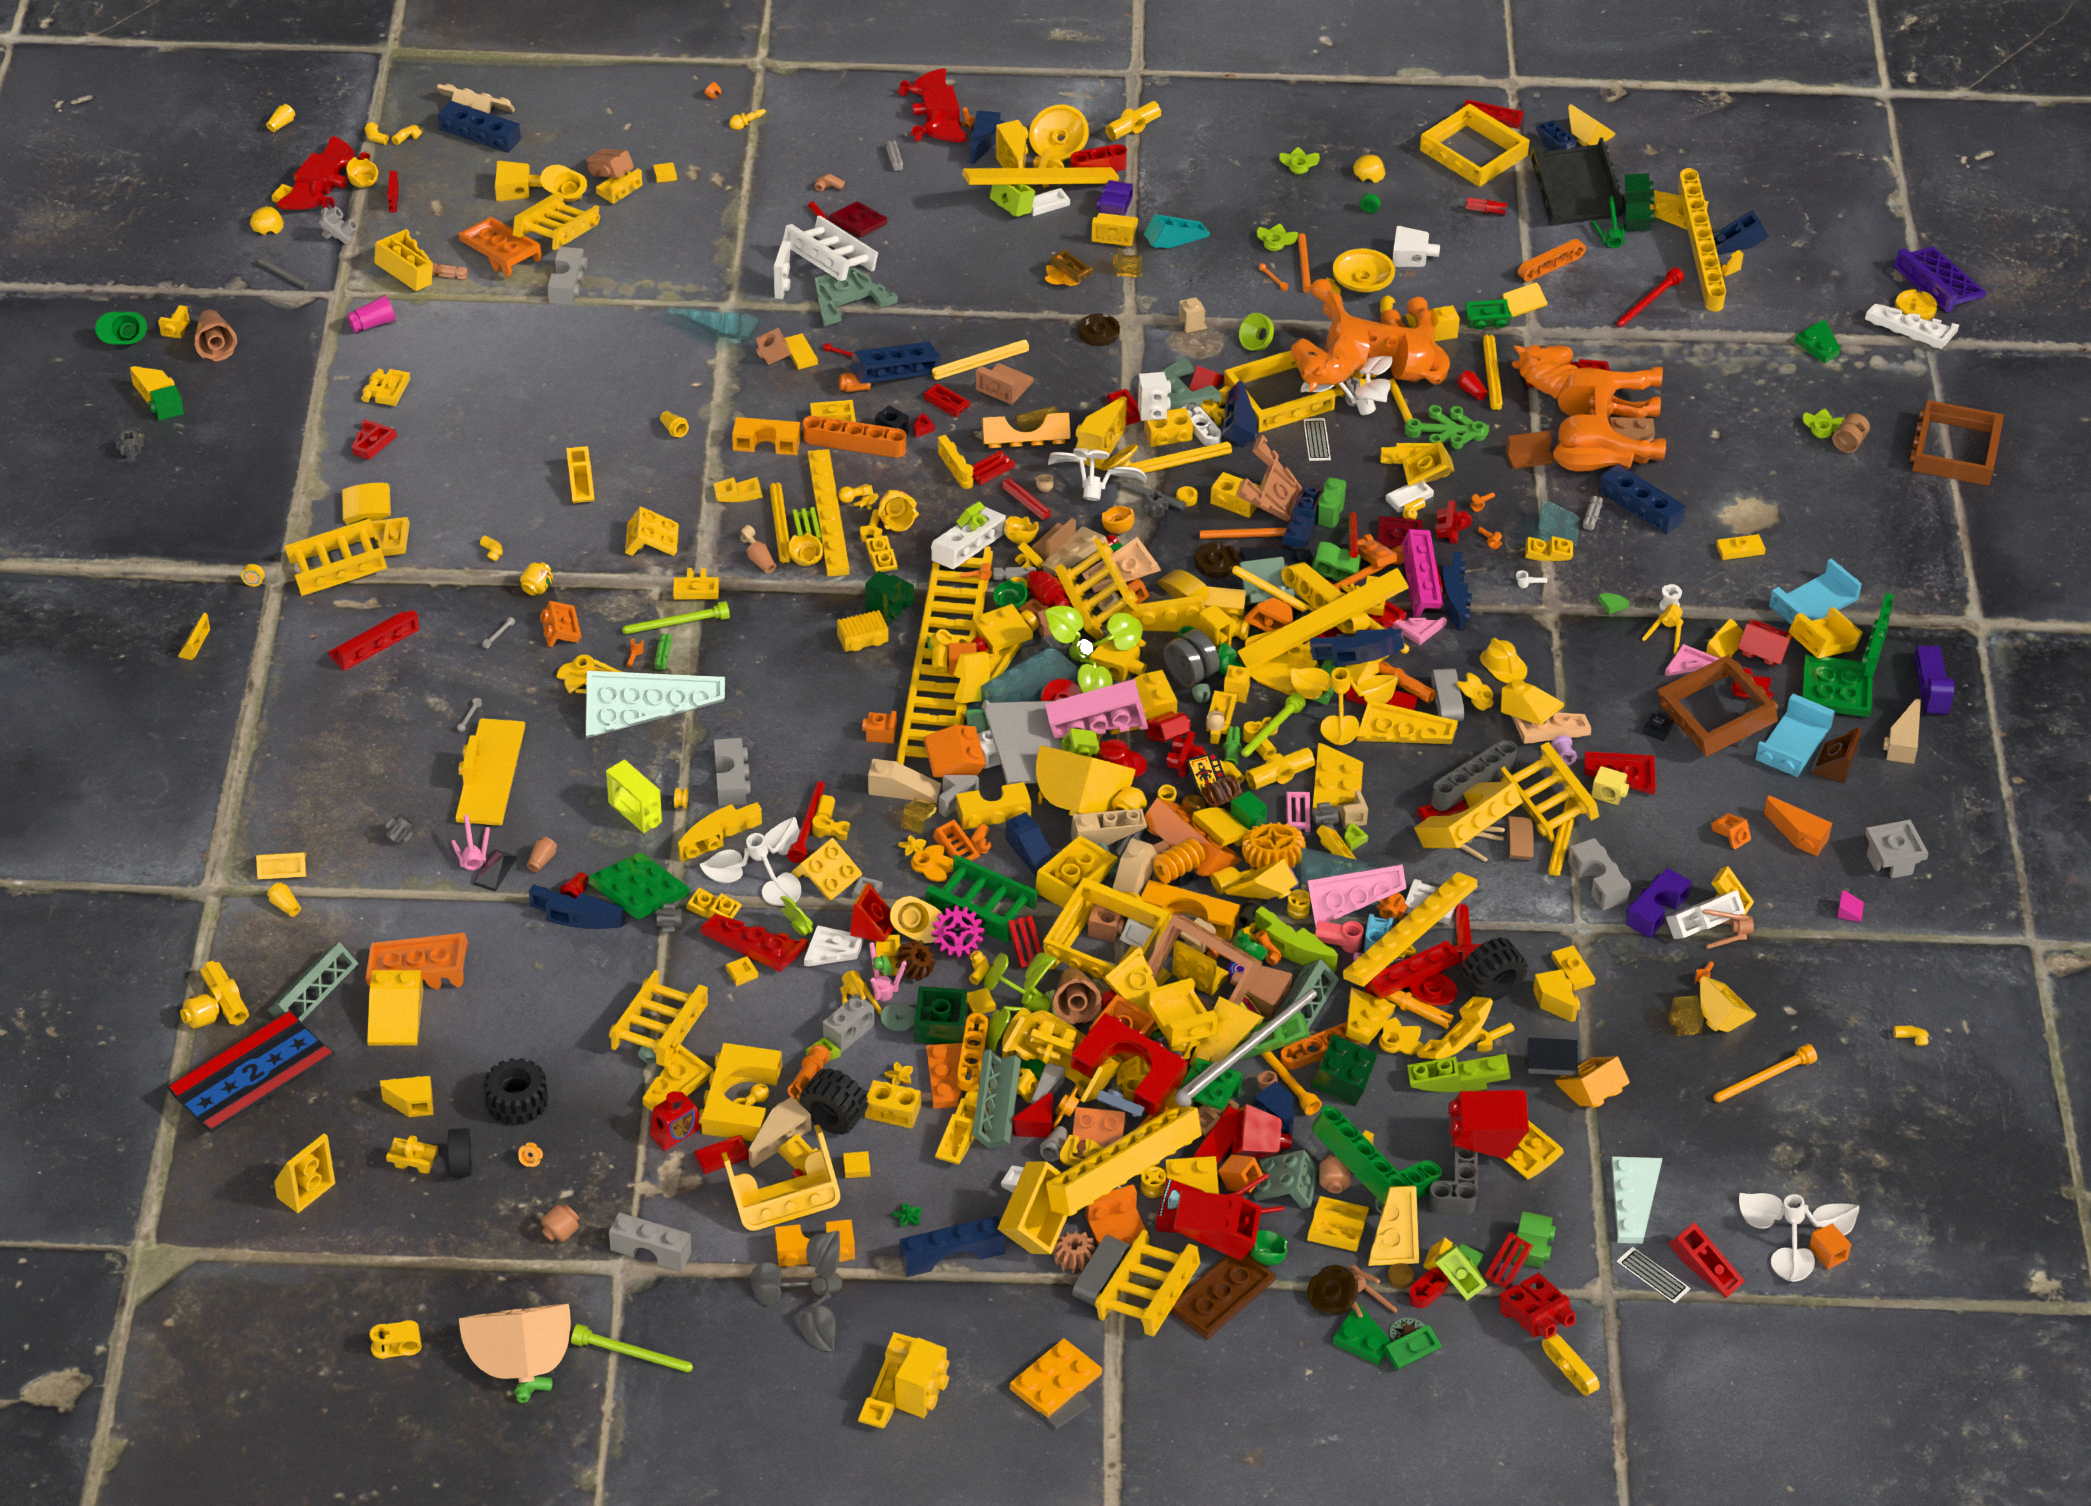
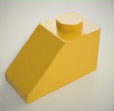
(149, 380)

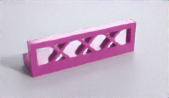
(1421, 571)

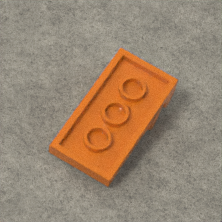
(500, 245)
(433, 955)

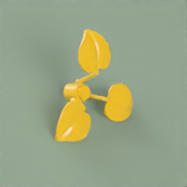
(1312, 683)

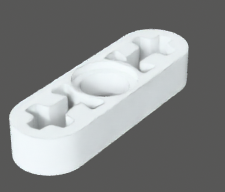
(1198, 415)

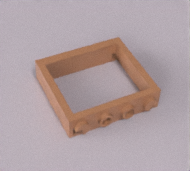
(1170, 935)

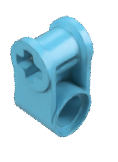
(1376, 930)

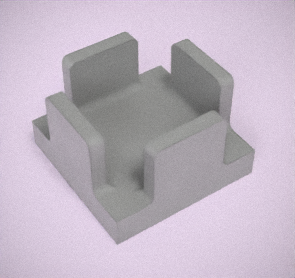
(1896, 847)

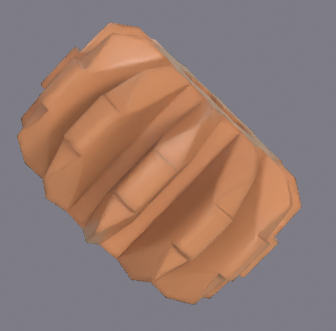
(1073, 1251)

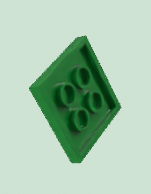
(1837, 685)
(639, 885)

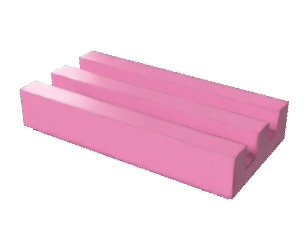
(1298, 824)

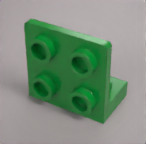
(1219, 1090)

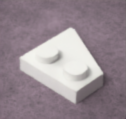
(781, 270)
(832, 946)

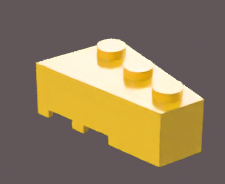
(404, 260)

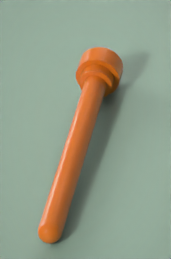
(1369, 570)

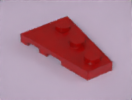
(1639, 768)

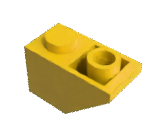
(1556, 995)
(409, 1095)

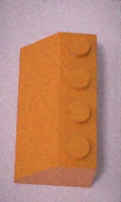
(1176, 825)

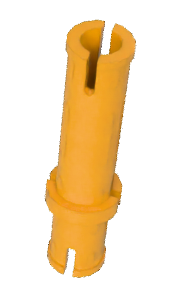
(1408, 1002)

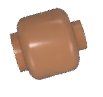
(1334, 1175)
(559, 1223)

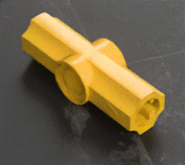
(1133, 120)
(1280, 768)
(224, 992)

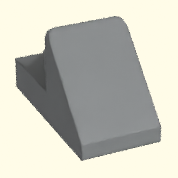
(954, 785)

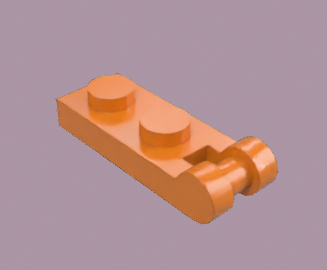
(1375, 552)

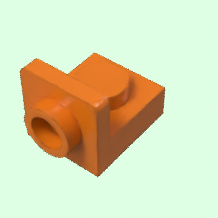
(1734, 828)

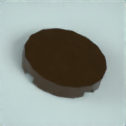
(1099, 330)
(1215, 559)
(1333, 1290)

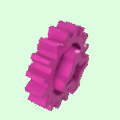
(948, 933)

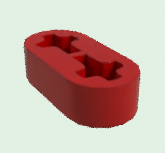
(1425, 1284)

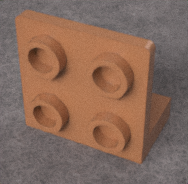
(1002, 382)

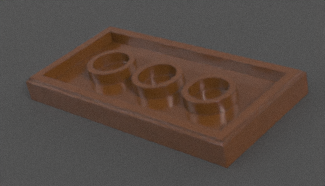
(1222, 1294)

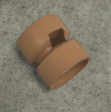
(1851, 433)

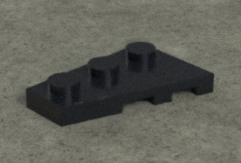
(1290, 556)

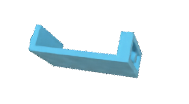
(1813, 599)
(1796, 736)

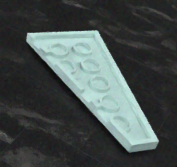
(631, 699)

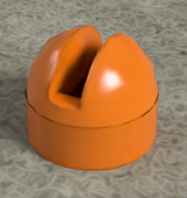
(712, 90)

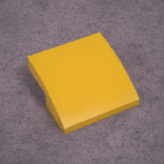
(366, 501)
(973, 673)
(1220, 826)
(1534, 1153)
(1338, 1223)

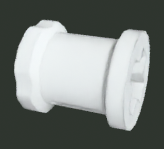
(1671, 595)

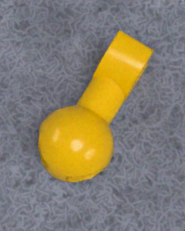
(848, 494)
(758, 1093)

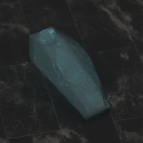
(724, 324)

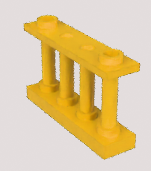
(552, 208)
(341, 571)
(1077, 591)
(1561, 774)
(673, 1033)
(1163, 1298)

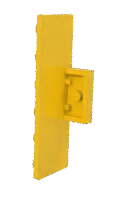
(489, 770)

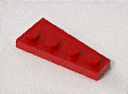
(754, 942)

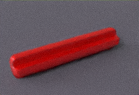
(1026, 499)

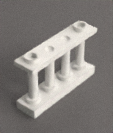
(826, 258)

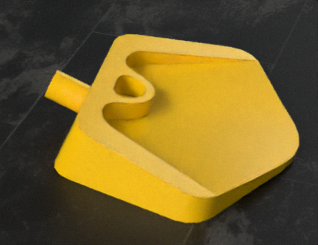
(1277, 671)

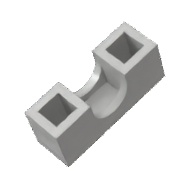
(565, 284)
(730, 759)
(1609, 886)
(668, 1244)

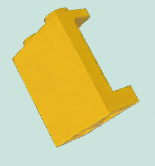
(1826, 635)
(1180, 1012)

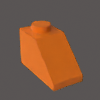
(1270, 615)

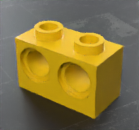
(1172, 430)
(1224, 495)
(893, 1104)

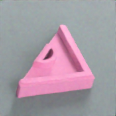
(1419, 628)
(1688, 660)

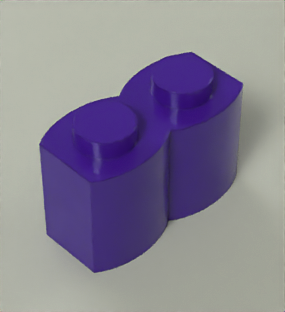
(1115, 198)

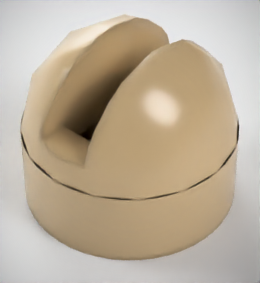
(1045, 482)
(1215, 720)

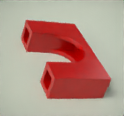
(1113, 1037)

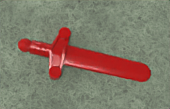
(1463, 932)

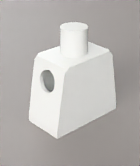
(1412, 248)

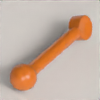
(1283, 286)

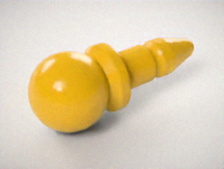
(739, 121)

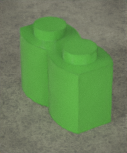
(1331, 502)
(1334, 562)
(1537, 1231)

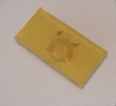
(1032, 420)

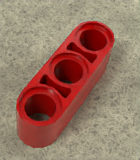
(1106, 156)

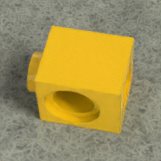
(1238, 682)

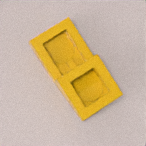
(742, 491)
(889, 949)
(795, 1152)

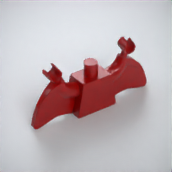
(938, 106)
(319, 177)

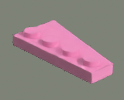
(1348, 892)

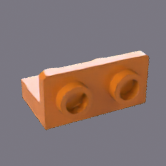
(560, 623)

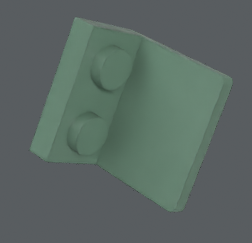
(1269, 571)
(1288, 1174)

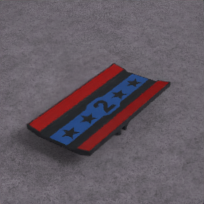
(249, 1071)

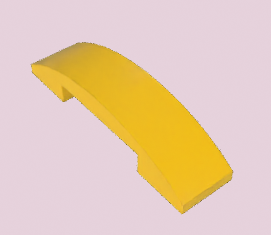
(1473, 1018)
(882, 1401)

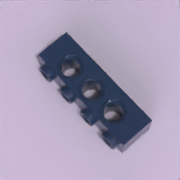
(479, 126)
(894, 362)
(1642, 499)

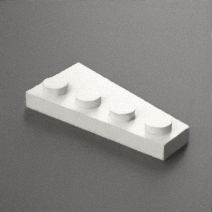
(1912, 325)

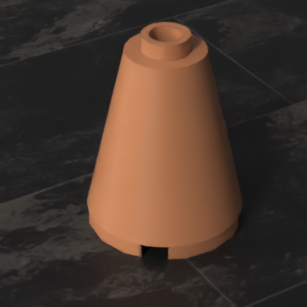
(214, 337)
(1076, 997)

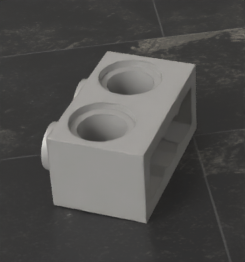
(849, 1022)

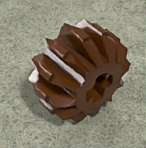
(1221, 791)
(918, 960)

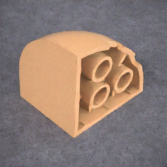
(517, 1340)

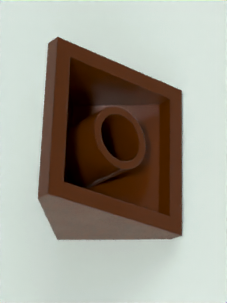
(1837, 756)

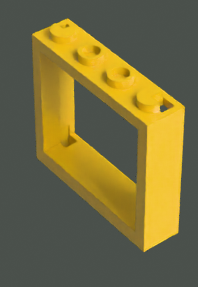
(1487, 126)
(1286, 412)
(1114, 901)

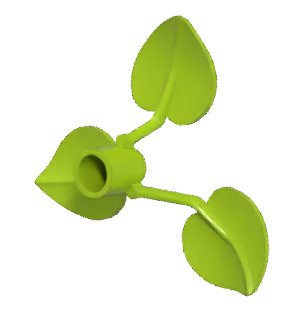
(1064, 626)
(1032, 998)

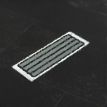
(1317, 439)
(1653, 1275)

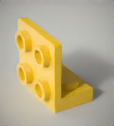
(1114, 229)
(653, 530)
(829, 869)
(1196, 965)

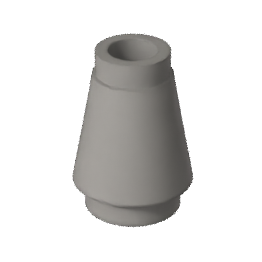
(1053, 1144)

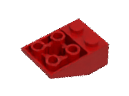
(1218, 1221)

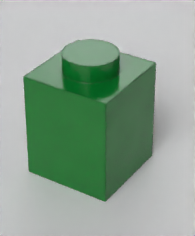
(166, 402)
(1249, 810)

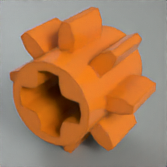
(1392, 906)

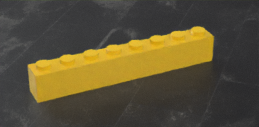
(1123, 1159)

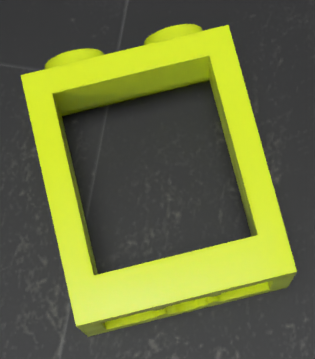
(634, 796)

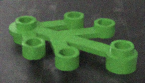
(1473, 430)

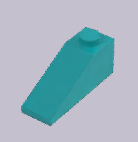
(1173, 231)

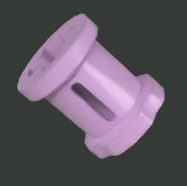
(1562, 746)

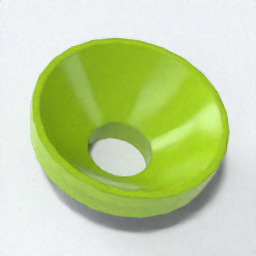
(1250, 331)

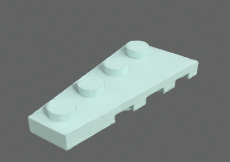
(1633, 1195)

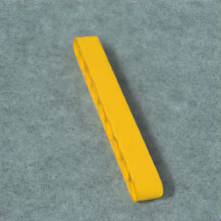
(1701, 240)

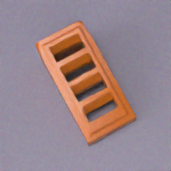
(952, 827)

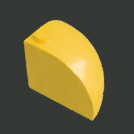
(1079, 780)

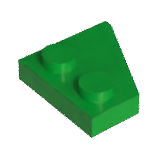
(1819, 341)
(1362, 1337)

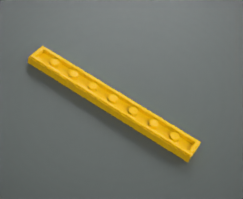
(1014, 176)
(1323, 619)

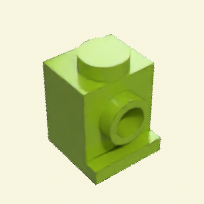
(1080, 742)

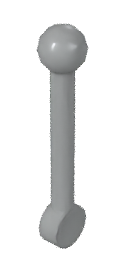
(487, 642)
(476, 703)

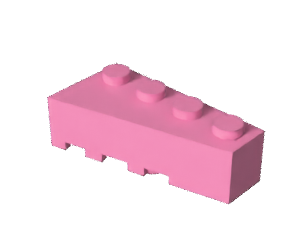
(1098, 710)

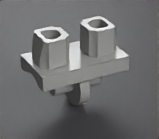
(335, 227)

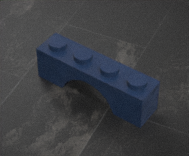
(925, 1250)

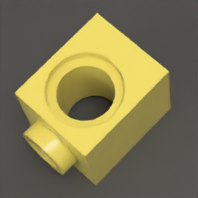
(1610, 786)

